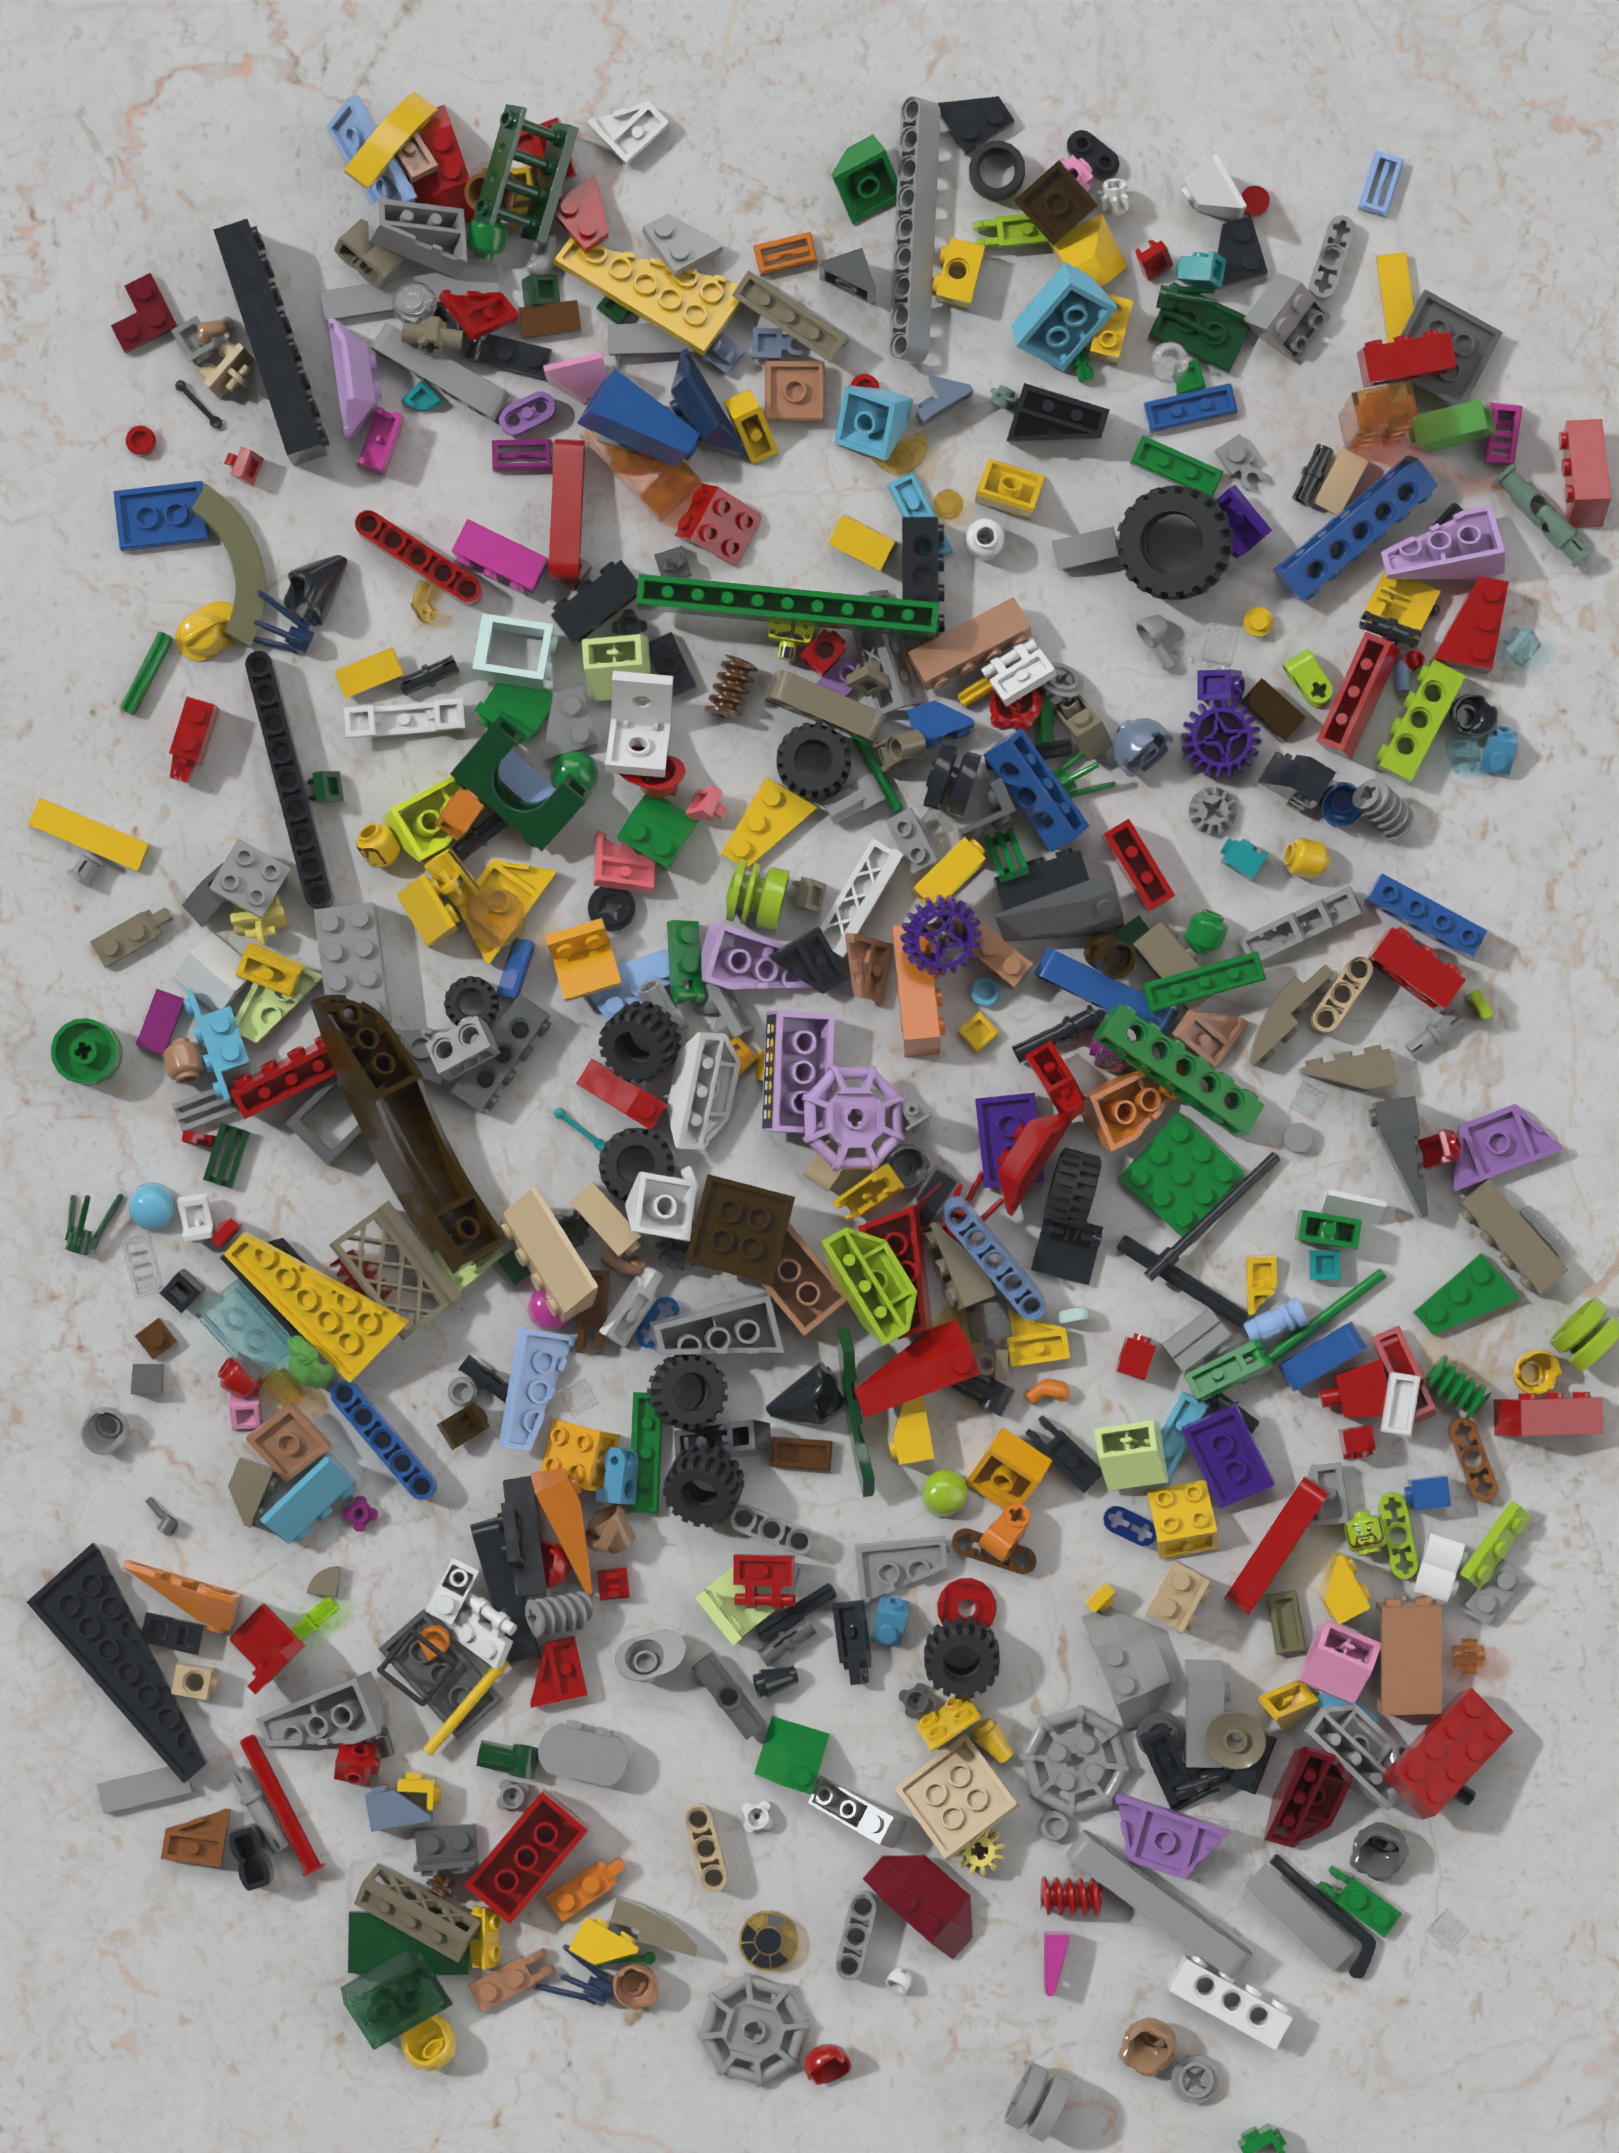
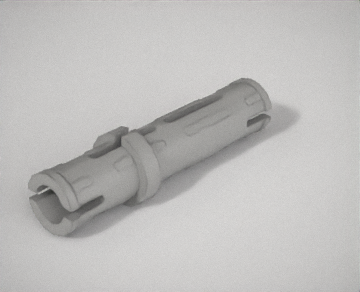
(258, 1809)

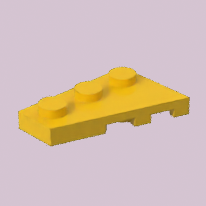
(766, 821)

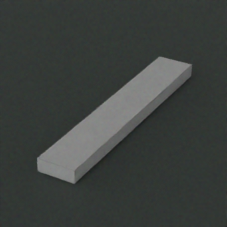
(369, 300)

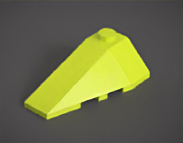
(414, 820)

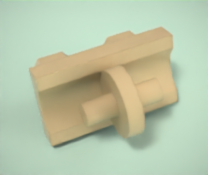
(230, 371)

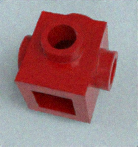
(357, 1763)

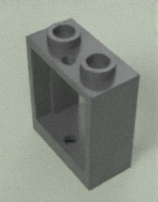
(310, 1138)

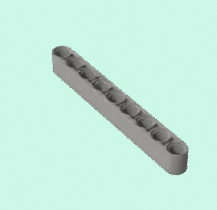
(914, 230)

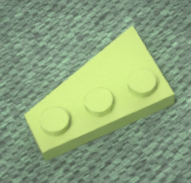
(266, 1007)

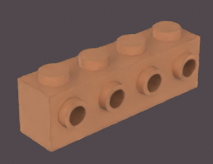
(970, 644)

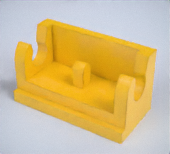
(862, 542)
(870, 1192)

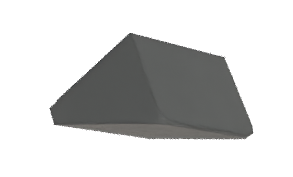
(147, 1379)

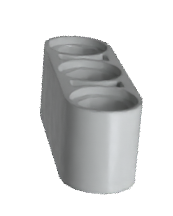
(787, 1529)
(851, 1949)

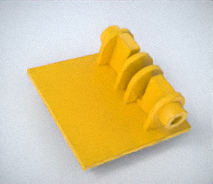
(1404, 600)
(947, 1721)

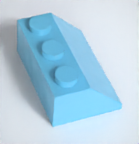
(1063, 317)
(309, 1500)

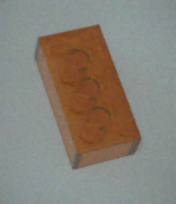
(1378, 416)

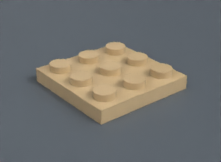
(956, 1797)

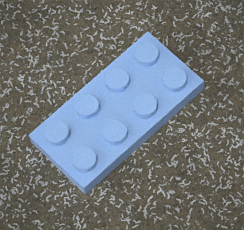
(350, 130)

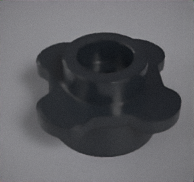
(629, 617)

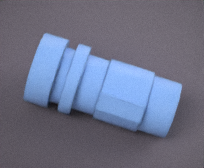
(1277, 1321)

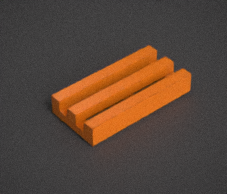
(785, 254)

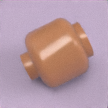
(184, 1061)

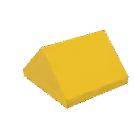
(1009, 489)

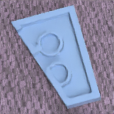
(633, 975)

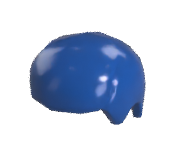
(1337, 805)

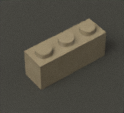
(1167, 956)

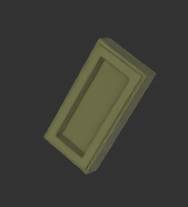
(1286, 1622)

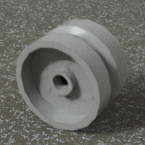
(1037, 2101)

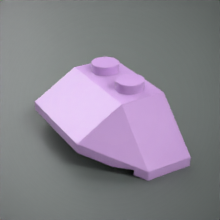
(354, 379)

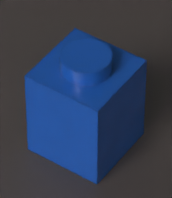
(1427, 1493)

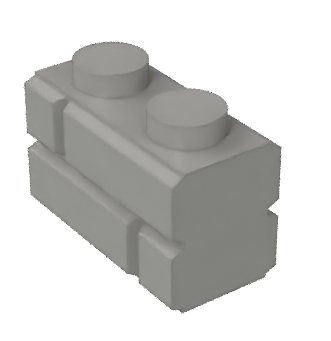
(1197, 1341)

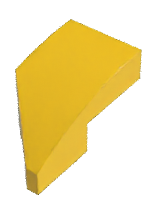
(1260, 1279)

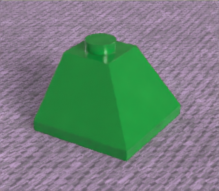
(865, 179)
(791, 1755)

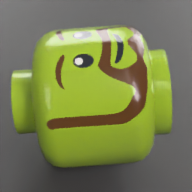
(1365, 1533)

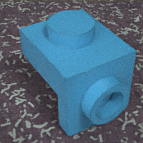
(1499, 751)
(890, 1620)

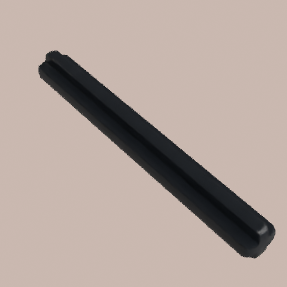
(1185, 1282)

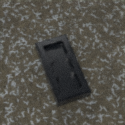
(670, 662)

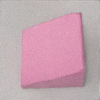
(245, 1412)

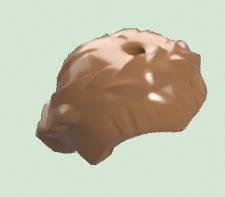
(1148, 2046)

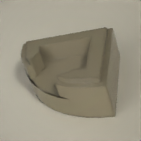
(325, 1582)

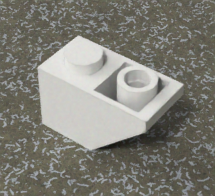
(452, 1591)

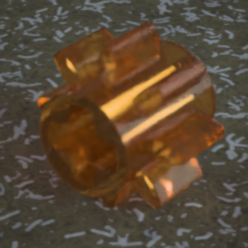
(1468, 1656)

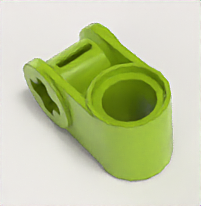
(1305, 674)

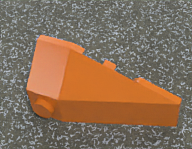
(1124, 1107)
(563, 1508)

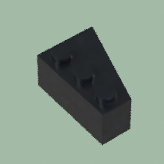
(1053, 416)
(1297, 780)

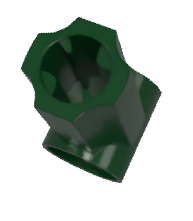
(516, 1760)

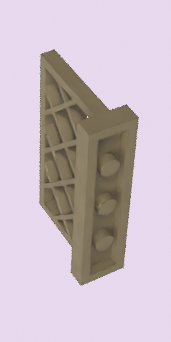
(411, 1251)

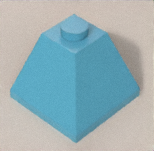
(872, 420)

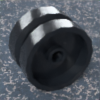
(951, 780)

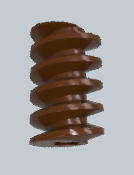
(731, 688)

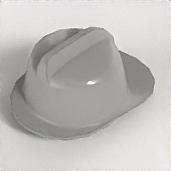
(650, 1655)

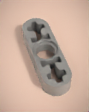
(1345, 240)

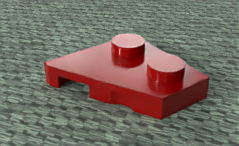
(479, 312)
(559, 1673)

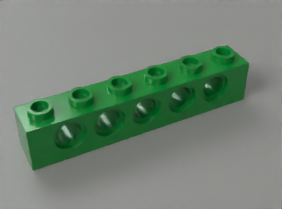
(1114, 1037)

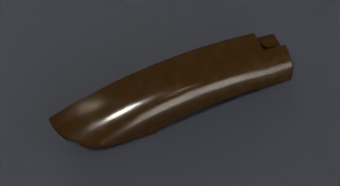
(405, 1131)

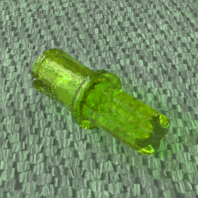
(315, 1618)

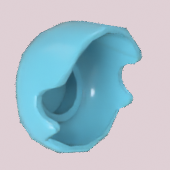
(151, 1206)

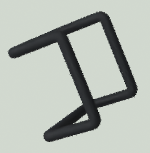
(412, 1632)

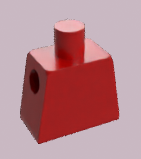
(1358, 1391)

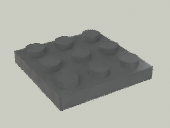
(1471, 342)

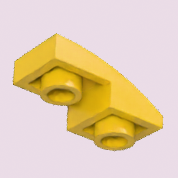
(369, 672)

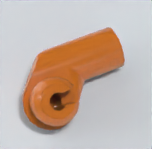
(1049, 1387)

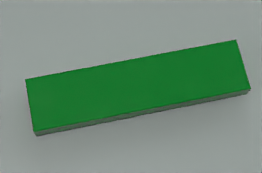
(1203, 981)
(646, 1442)

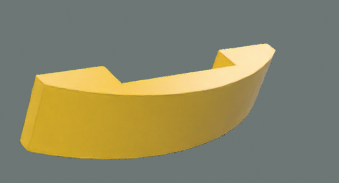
(389, 139)

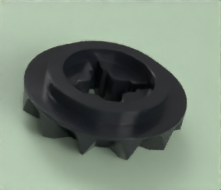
(624, 914)

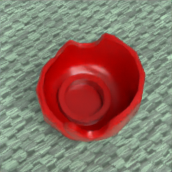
(555, 1563)
(827, 2063)

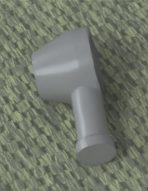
(1152, 631)

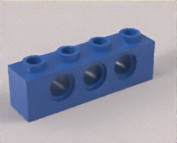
(1036, 790)
(1425, 916)

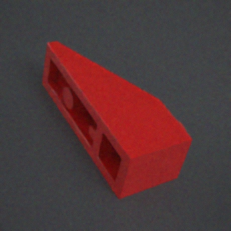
(621, 1095)

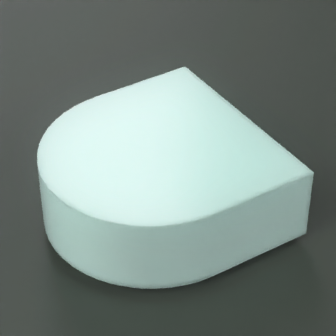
(1073, 1314)

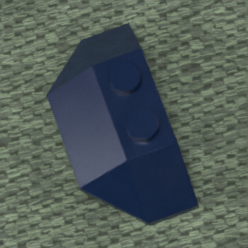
(701, 409)

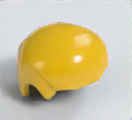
(1536, 1371)

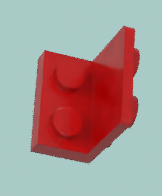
(266, 1644)

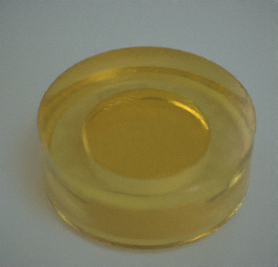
(948, 504)

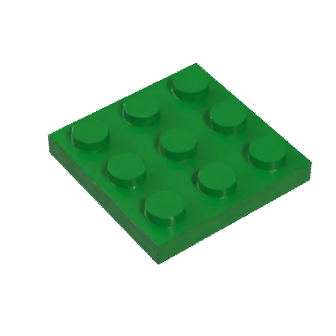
(1180, 1175)

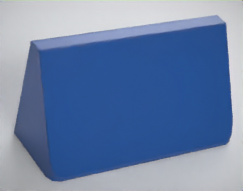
(516, 968)

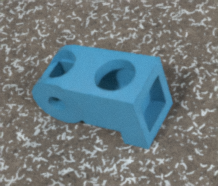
(620, 1476)

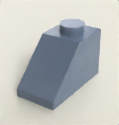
(393, 1809)

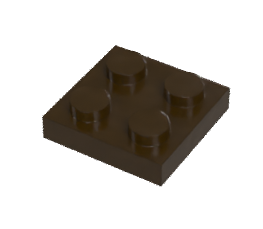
(1056, 202)

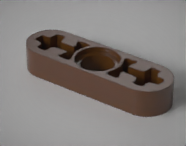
(969, 1552)

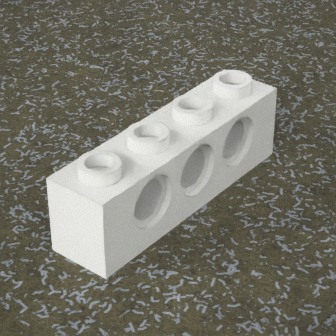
(1268, 2031)

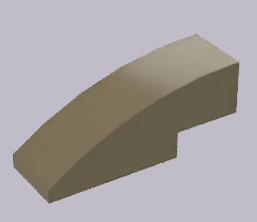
(652, 1926)

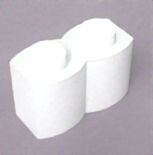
(1439, 1568)

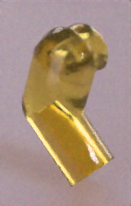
(421, 604)

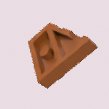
(198, 1841)

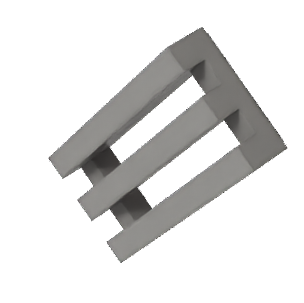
(188, 1126)

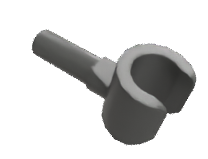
(168, 1524)

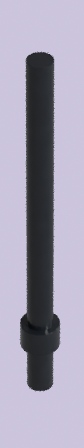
(1170, 1256)

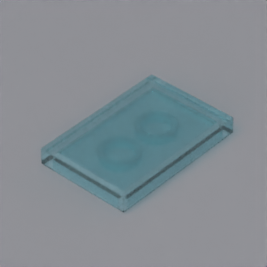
(245, 1329)

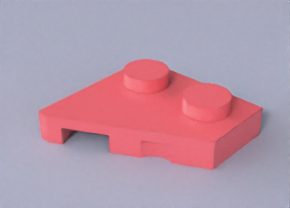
(621, 867)

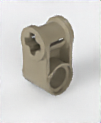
(900, 749)

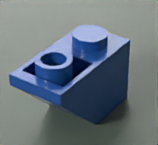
(938, 722)

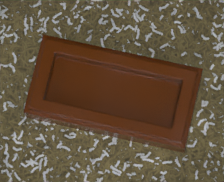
(549, 319)
(801, 1453)

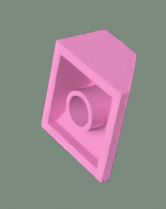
(577, 376)

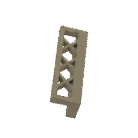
(789, 316)
(413, 1915)

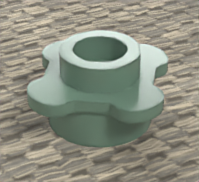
(1003, 397)

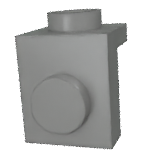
(186, 338)

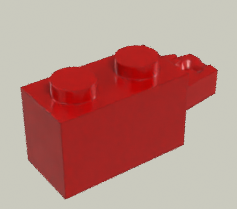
(192, 738)
(1057, 1080)

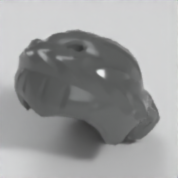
(1379, 1851)

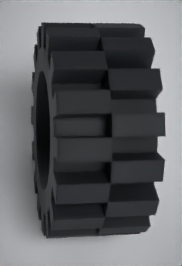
(466, 985)

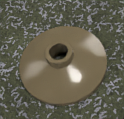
(1233, 1752)

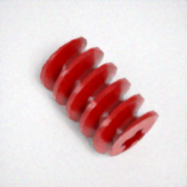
(1071, 1896)

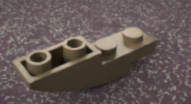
(1278, 1022)

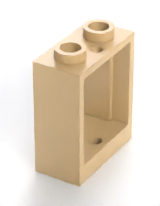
(607, 1220)

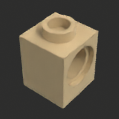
(181, 1681)

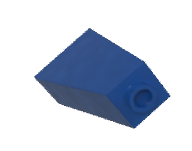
(638, 421)

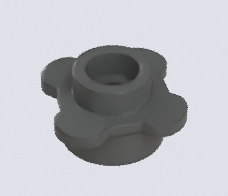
(907, 1697)

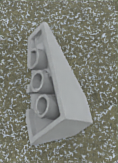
(333, 1716)

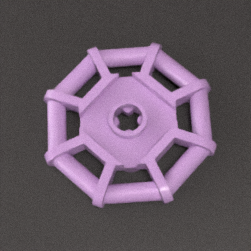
(837, 1123)

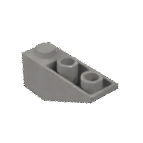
(858, 1813)

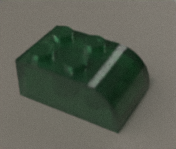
(394, 1997)

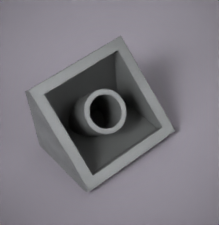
(850, 274)

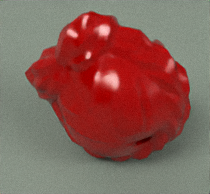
(1017, 714)

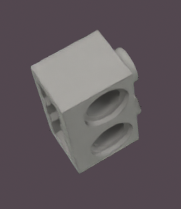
(464, 1056)

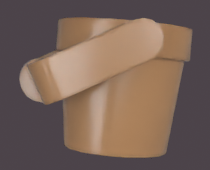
(611, 1530)

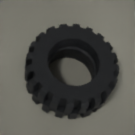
(1134, 542)

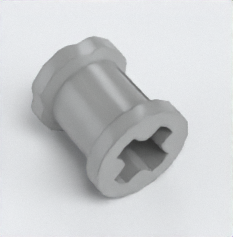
(85, 868)

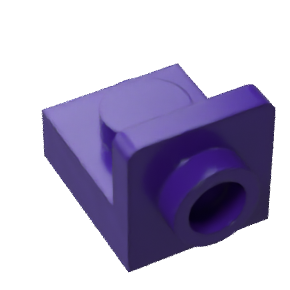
(1220, 684)

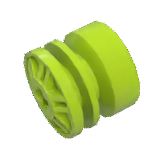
(757, 895)

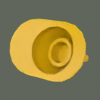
(201, 633)

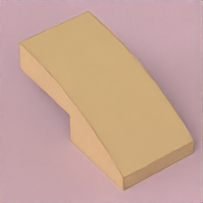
(1341, 481)

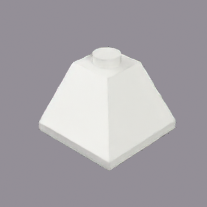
(1213, 191)

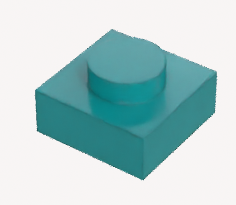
(1324, 1264)

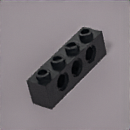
(915, 530)

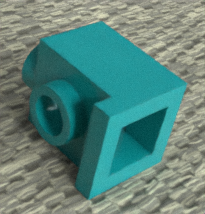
(1201, 270)
(1242, 857)

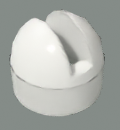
(899, 1981)

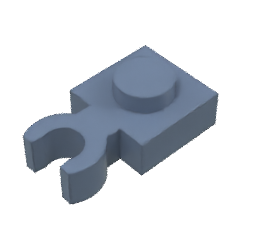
(769, 344)

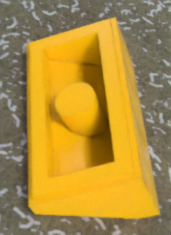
(270, 969)

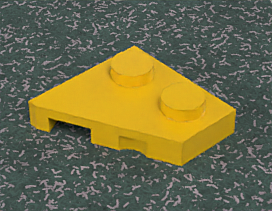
(1035, 1341)

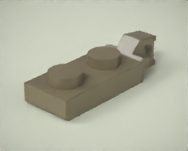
(130, 936)

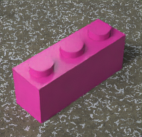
(499, 557)

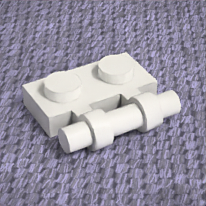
(1021, 677)
(482, 1638)

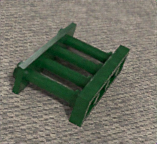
(549, 181)

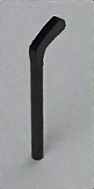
(1367, 1941)

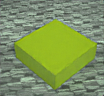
(1479, 1005)

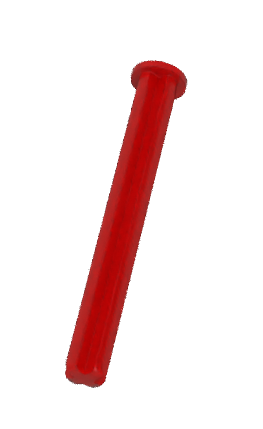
(280, 1804)

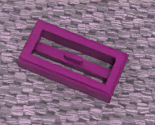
(547, 443)

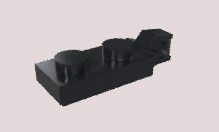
(853, 1639)

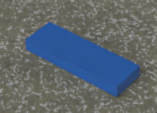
(1190, 408)

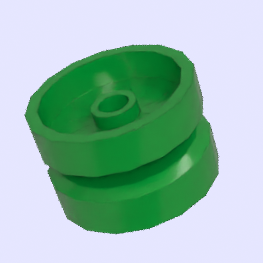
(69, 1046)

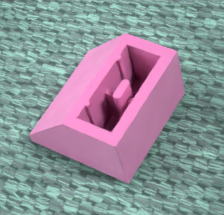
(1339, 1661)

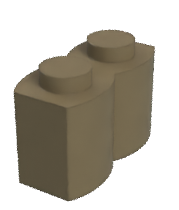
(370, 260)

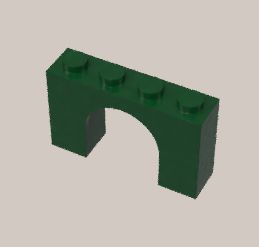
(535, 821)

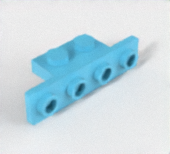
(222, 1041)

